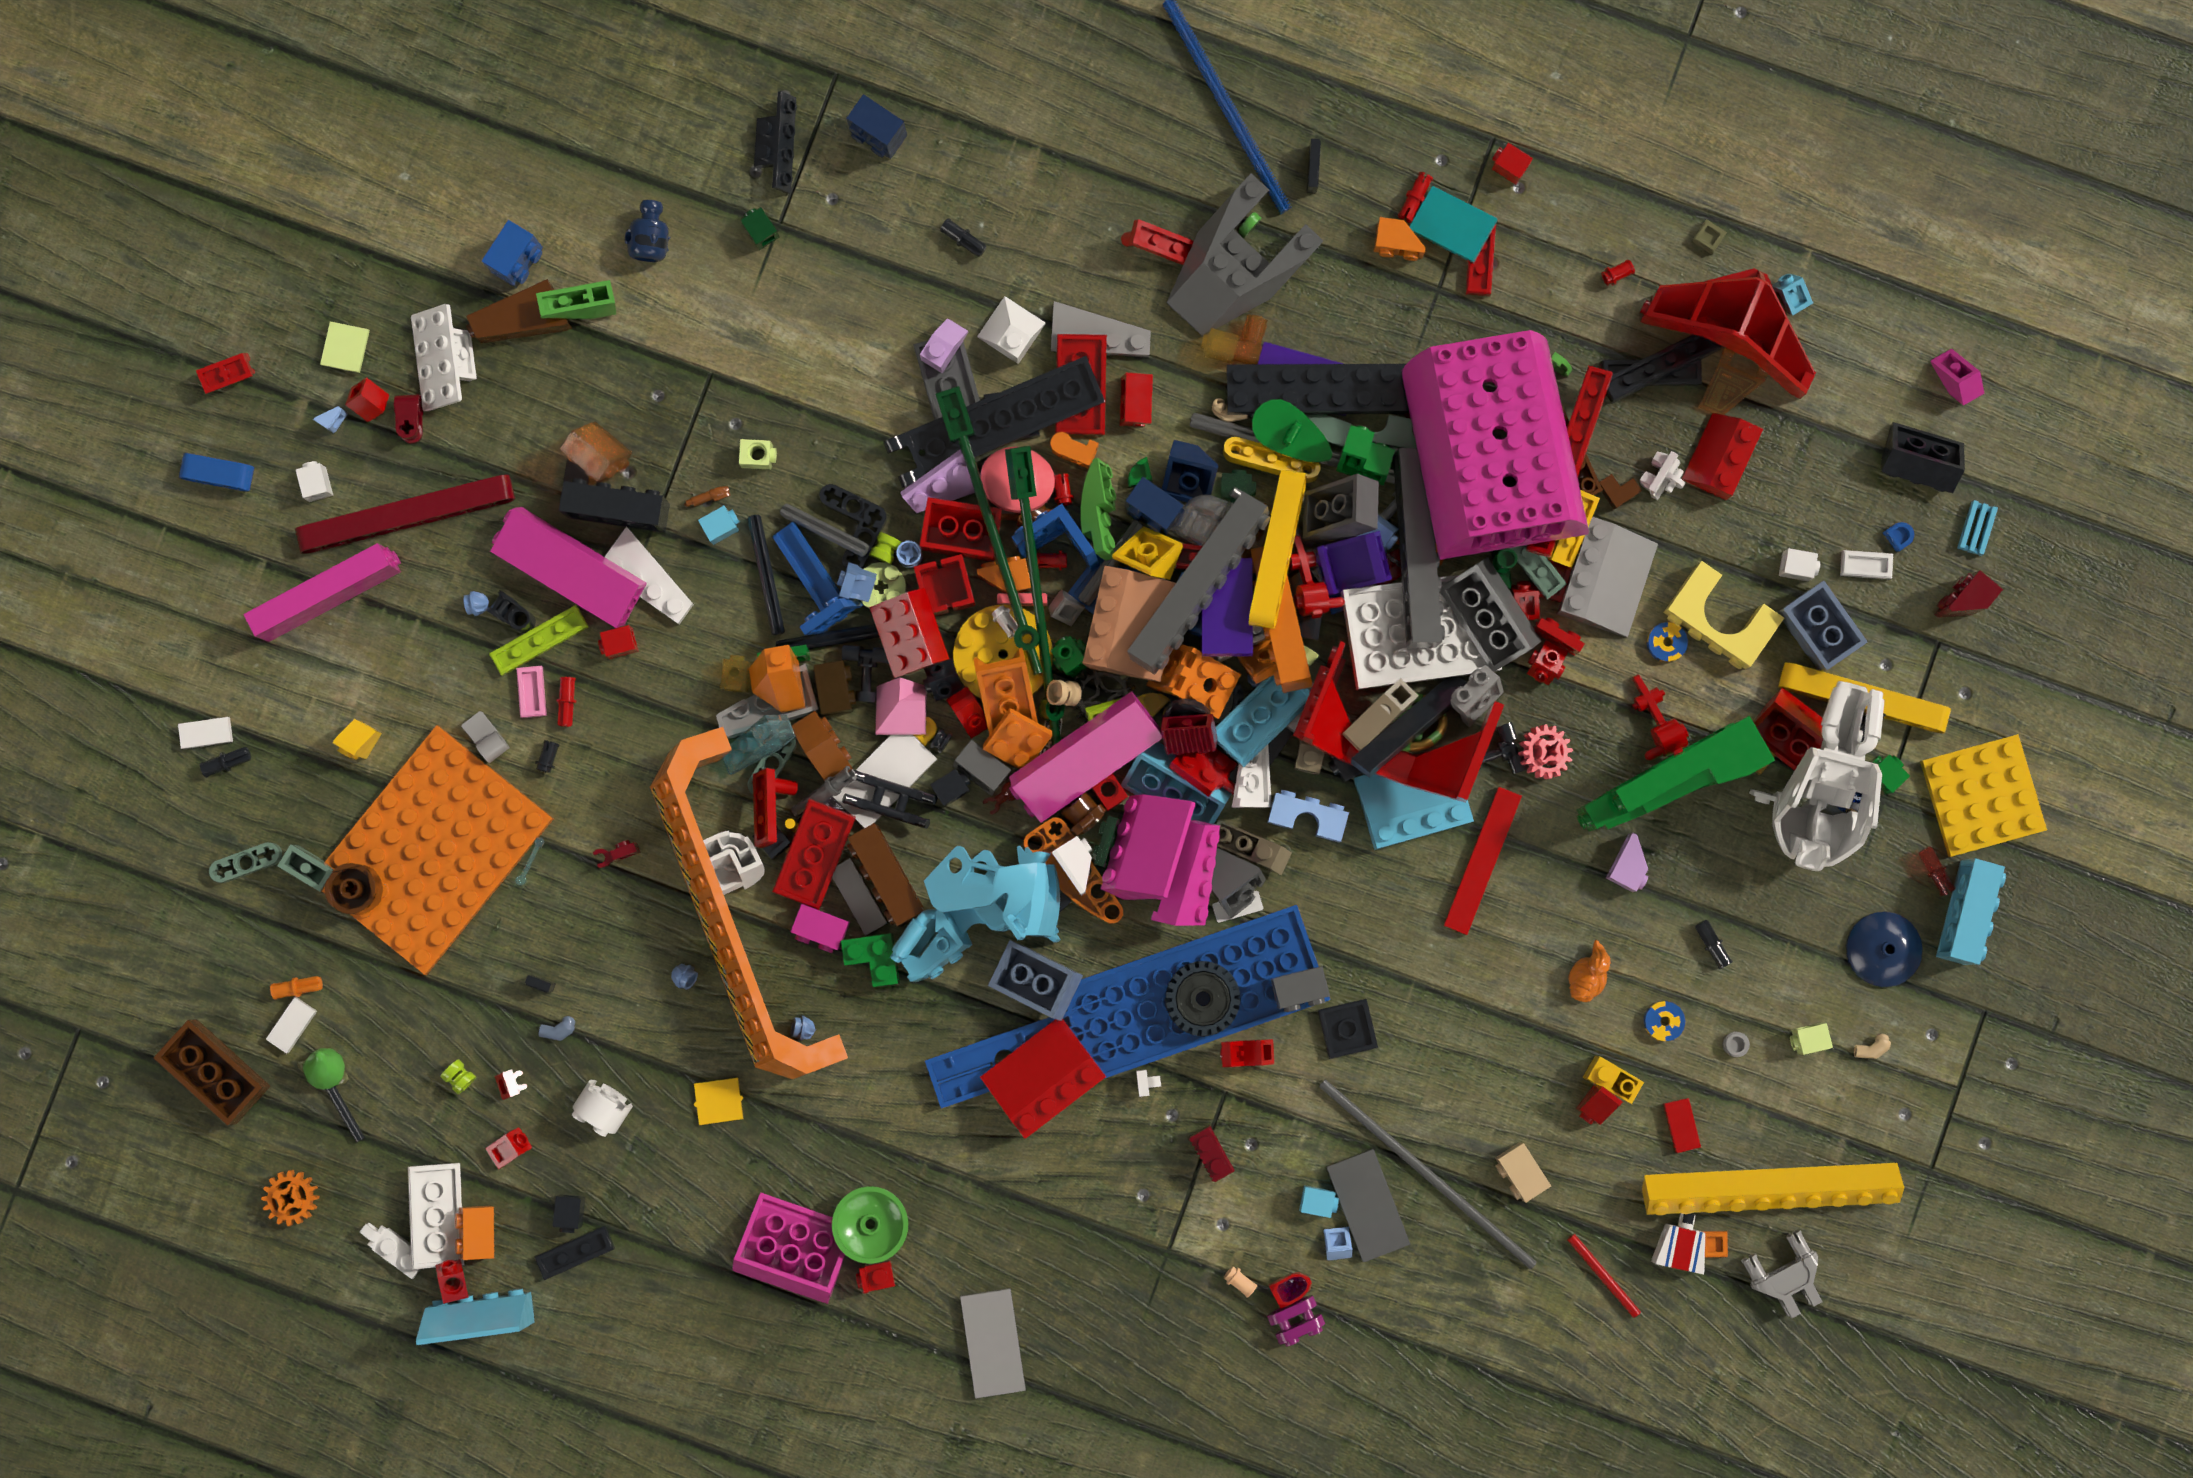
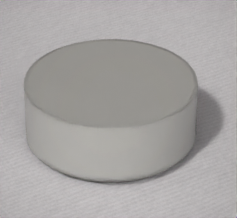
(1736, 1044)

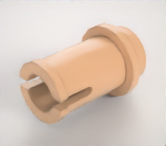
(1240, 1281)

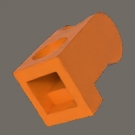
(1074, 451)

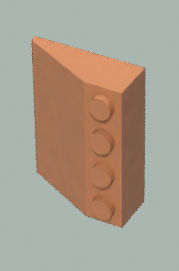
(1120, 614)

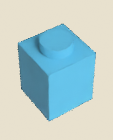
(719, 524)
(1318, 1201)

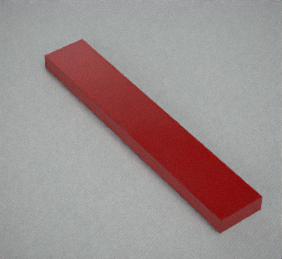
(1482, 860)

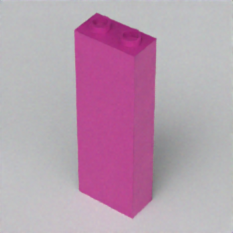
(567, 566)
(323, 592)
(1085, 757)

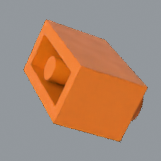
(475, 1232)

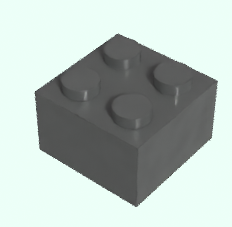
(1299, 988)

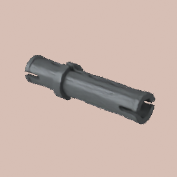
(830, 788)

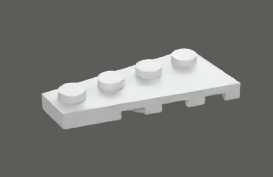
(660, 588)

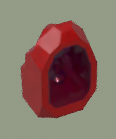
(1290, 1288)

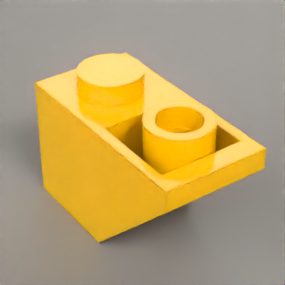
(357, 740)
(1613, 1079)

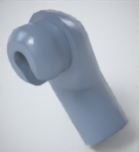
(560, 1031)

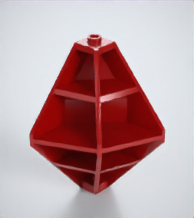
(1740, 315)

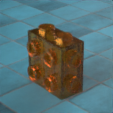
(596, 451)

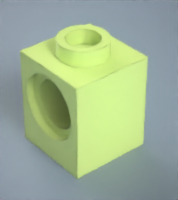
(747, 448)
(1811, 1038)

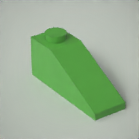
(578, 302)

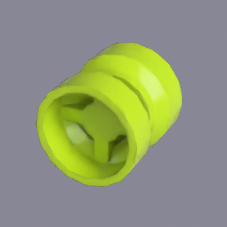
(885, 548)
(458, 1077)

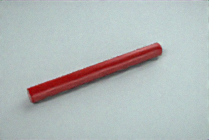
(1604, 1275)

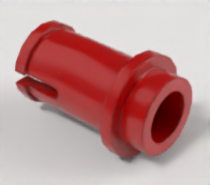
(1618, 272)
(1062, 488)
(1052, 560)

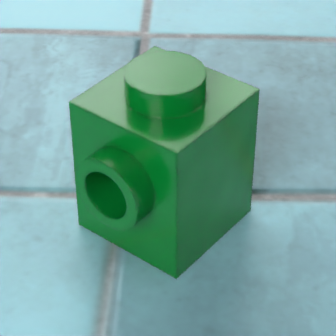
(1892, 772)

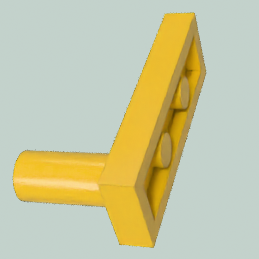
(1567, 549)

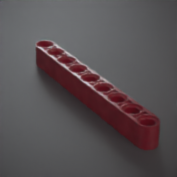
(404, 514)

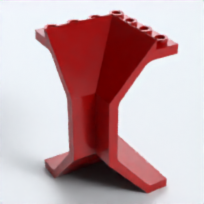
(1441, 771)

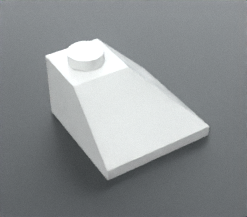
(1011, 330)
(1075, 861)

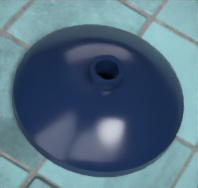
(1867, 949)

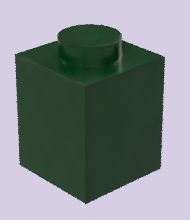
(759, 227)

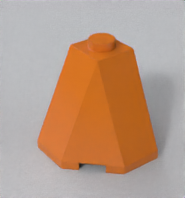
(777, 679)

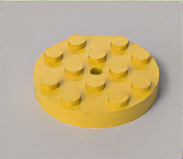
(984, 639)

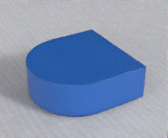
(1899, 535)

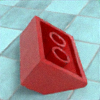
(1722, 455)
(957, 529)
(1789, 727)

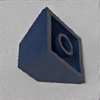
(1189, 472)

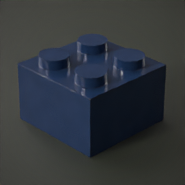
(876, 127)
(1153, 507)

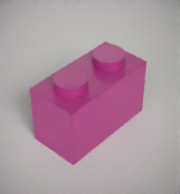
(819, 927)

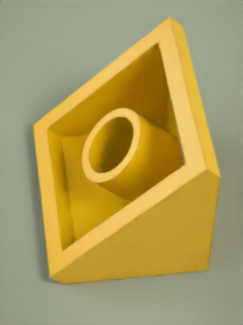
(1150, 553)

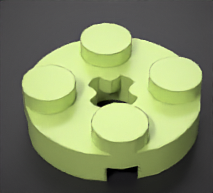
(889, 575)

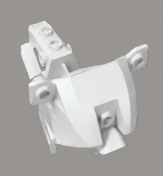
(1832, 778)

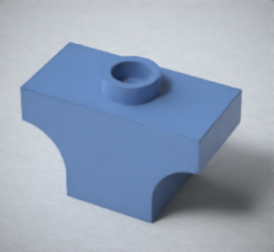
(856, 583)

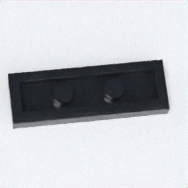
(574, 1252)

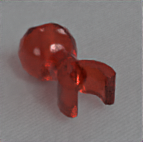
(1001, 797)

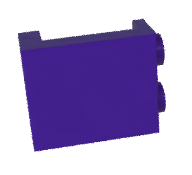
(1353, 563)

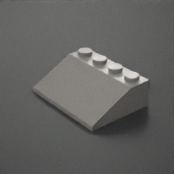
(1608, 578)

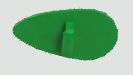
(1290, 432)

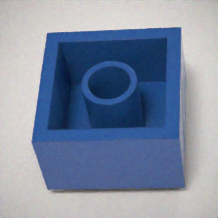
(513, 254)

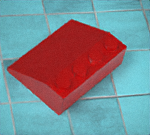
(1042, 1077)

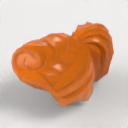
(1589, 974)

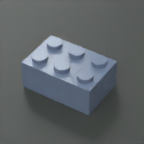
(1822, 627)
(1035, 980)

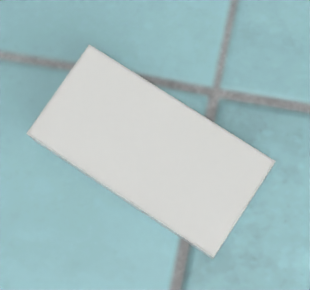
(1866, 564)
(205, 733)
(291, 1025)

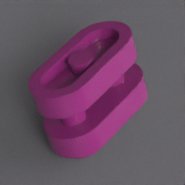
(1311, 1324)

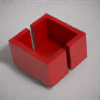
(947, 585)

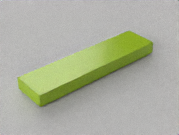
(539, 640)

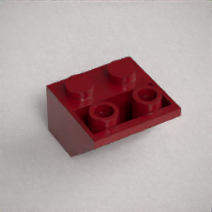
(1971, 595)

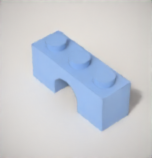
(1330, 819)

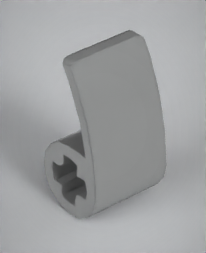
(485, 736)

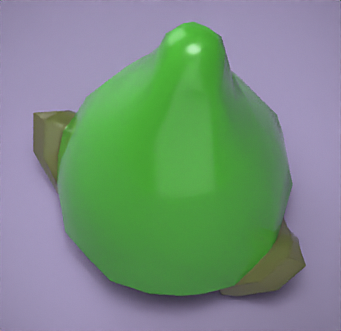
(324, 1068)

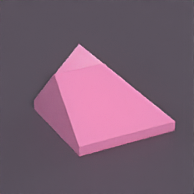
(901, 708)

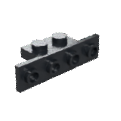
(776, 142)

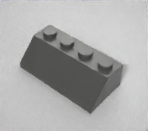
(1490, 614)

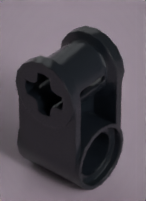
(508, 611)

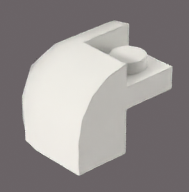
(734, 860)

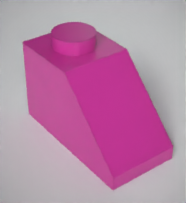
(1958, 376)

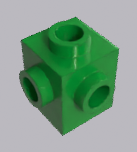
(1069, 655)

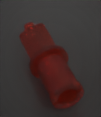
(1936, 870)

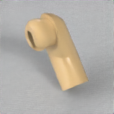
(1220, 410)
(1874, 1051)

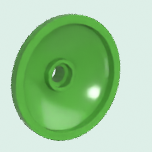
(868, 1244)

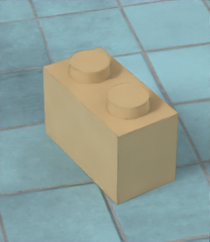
(1522, 1172)

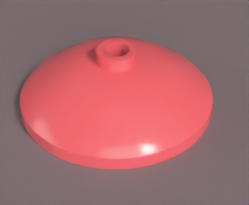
(996, 481)

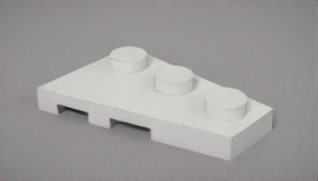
(1253, 783)

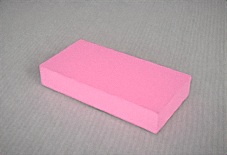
(531, 691)

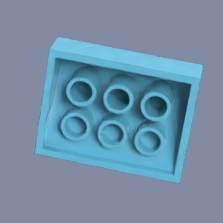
(1404, 813)
(476, 1317)

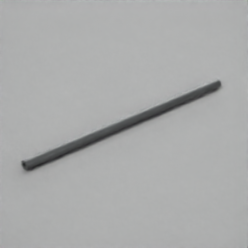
(1427, 1174)

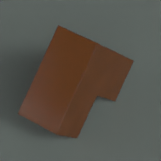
(1617, 494)

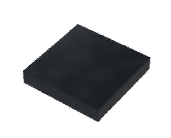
(1347, 1028)

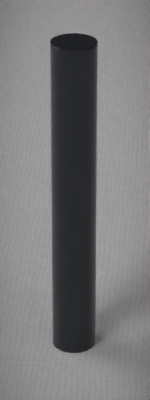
(345, 1114)

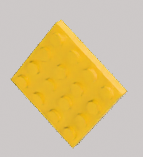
(1983, 795)

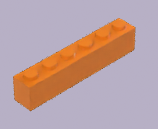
(1286, 640)

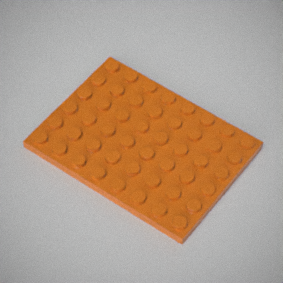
(440, 845)

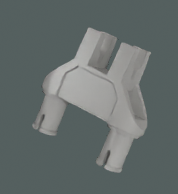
(1789, 1278)

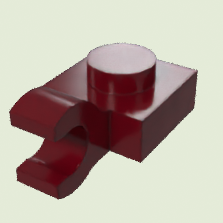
(623, 850)

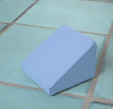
(331, 419)
(1338, 1243)

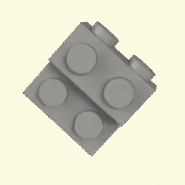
(1477, 695)

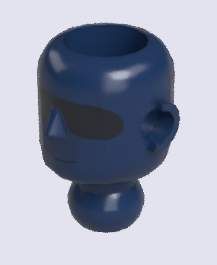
(648, 235)

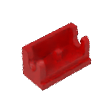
(225, 372)
(1136, 399)

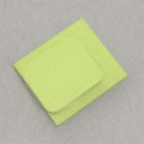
(344, 347)

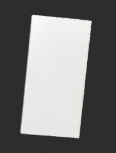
(898, 760)
(432, 1211)

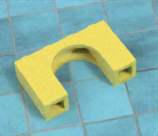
(1688, 611)

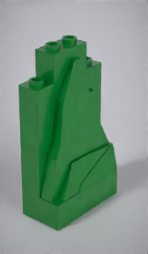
(1715, 759)

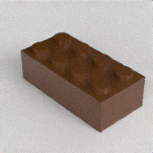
(886, 874)
(212, 1072)

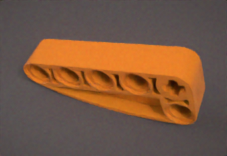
(1086, 901)

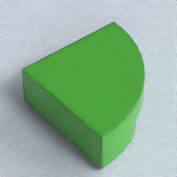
(1561, 365)

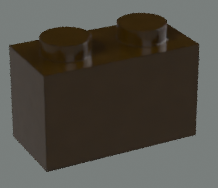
(834, 688)

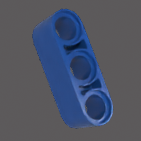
(216, 472)

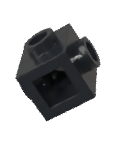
(942, 680)

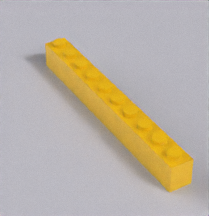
(1772, 1188)

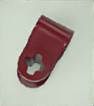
(409, 413)

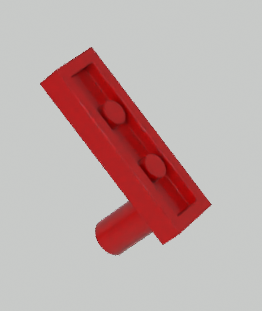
(1157, 241)
(764, 802)

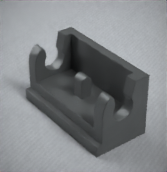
(981, 767)

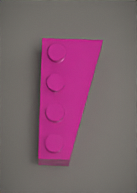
(1192, 879)

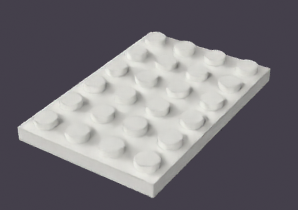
(1379, 640)

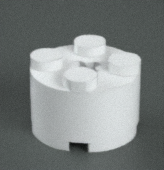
(601, 1108)

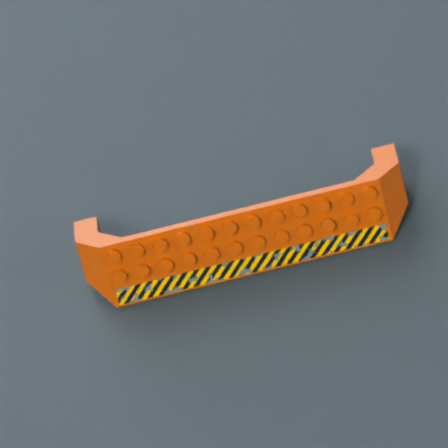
(766, 1046)

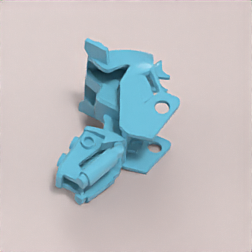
(1005, 899)

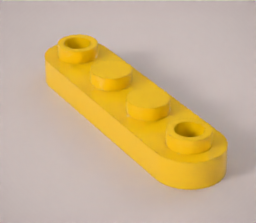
(1262, 458)

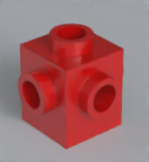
(1547, 663)

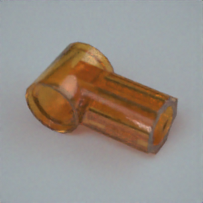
(1249, 346)

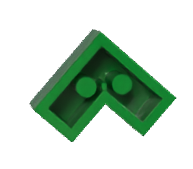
(1363, 456)
(875, 951)

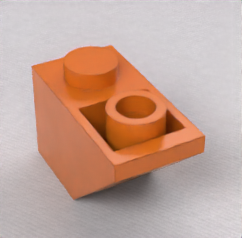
(1397, 238)
(991, 574)

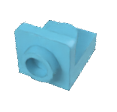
(1793, 293)

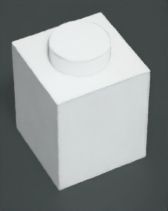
(314, 481)
(1799, 565)

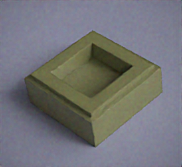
(1709, 236)

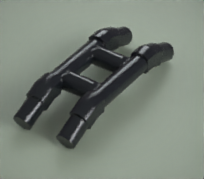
(899, 811)

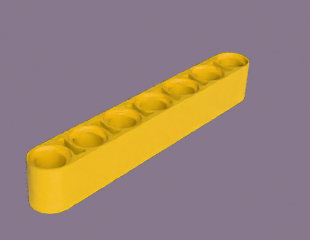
(1277, 549)
(1897, 706)

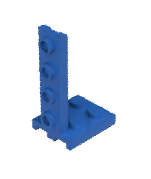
(815, 580)

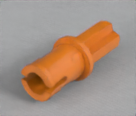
(296, 987)

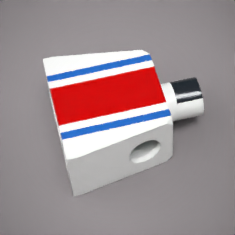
(1681, 1246)

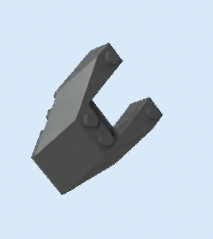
(1227, 274)

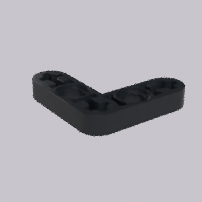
(861, 516)

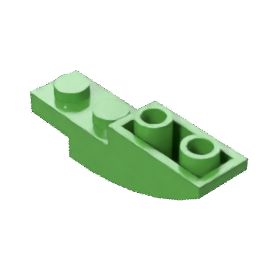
(1096, 503)

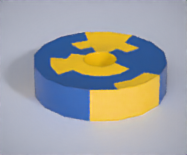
(1678, 642)
(1675, 1024)

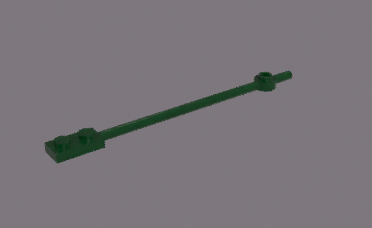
(960, 428)
(1022, 487)

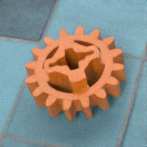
(300, 1201)

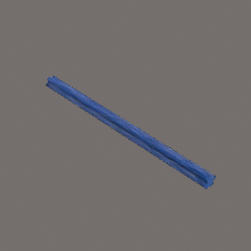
(1226, 105)

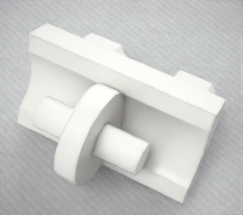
(1666, 475)

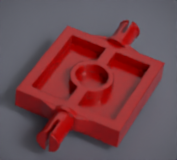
(1205, 770)

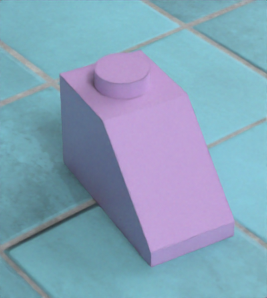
(943, 345)
(1629, 866)

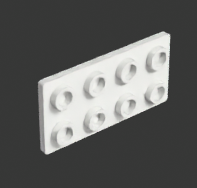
(442, 357)

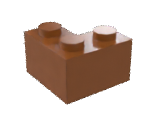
(821, 745)

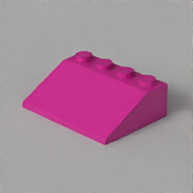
(1147, 847)
(790, 1249)

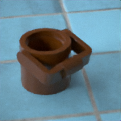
(1083, 814)

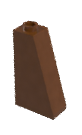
(514, 317)

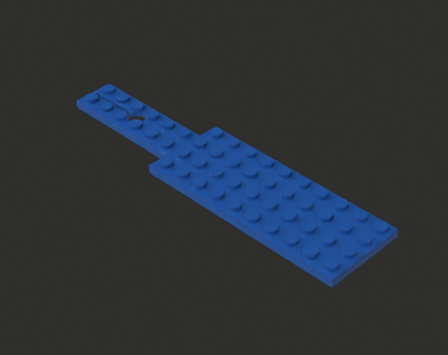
(1124, 1011)

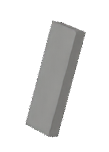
(858, 897)

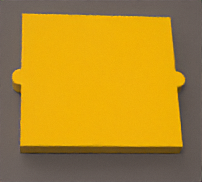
(718, 1101)

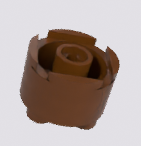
(343, 879)

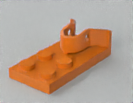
(1004, 687)

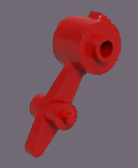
(1311, 597)
(1668, 736)

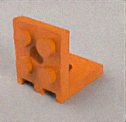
(1186, 676)

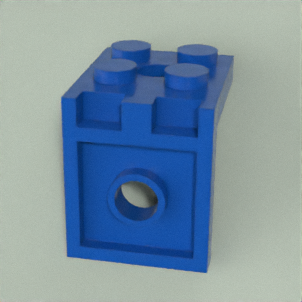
(1050, 526)

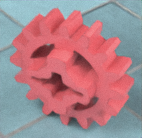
(1537, 755)

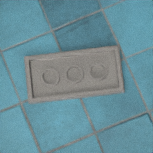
(993, 1343)

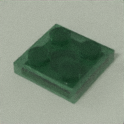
(1108, 831)

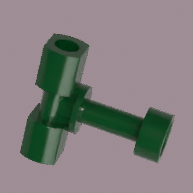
(1503, 562)

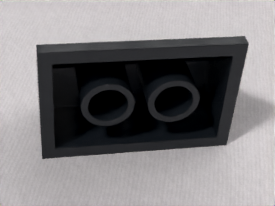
(1923, 458)

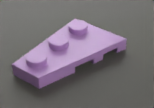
(945, 481)

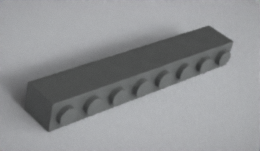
(1417, 554)
(1198, 583)

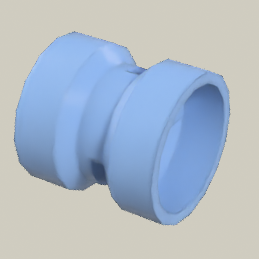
(907, 551)

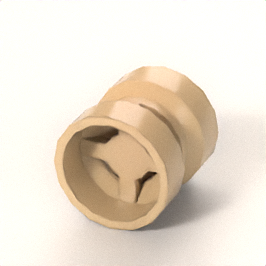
(1063, 692)

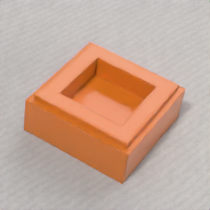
(1716, 1244)

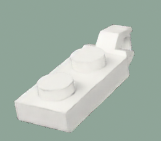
(390, 1247)

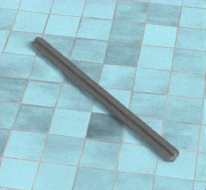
(1233, 430)

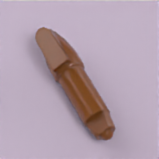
(713, 494)

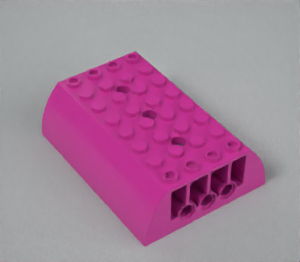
(1465, 461)

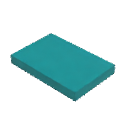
(1453, 224)

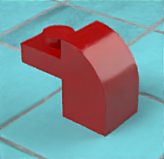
(1247, 1053)

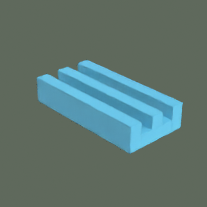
(1986, 532)

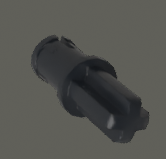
(963, 237)
(225, 761)
(1713, 944)

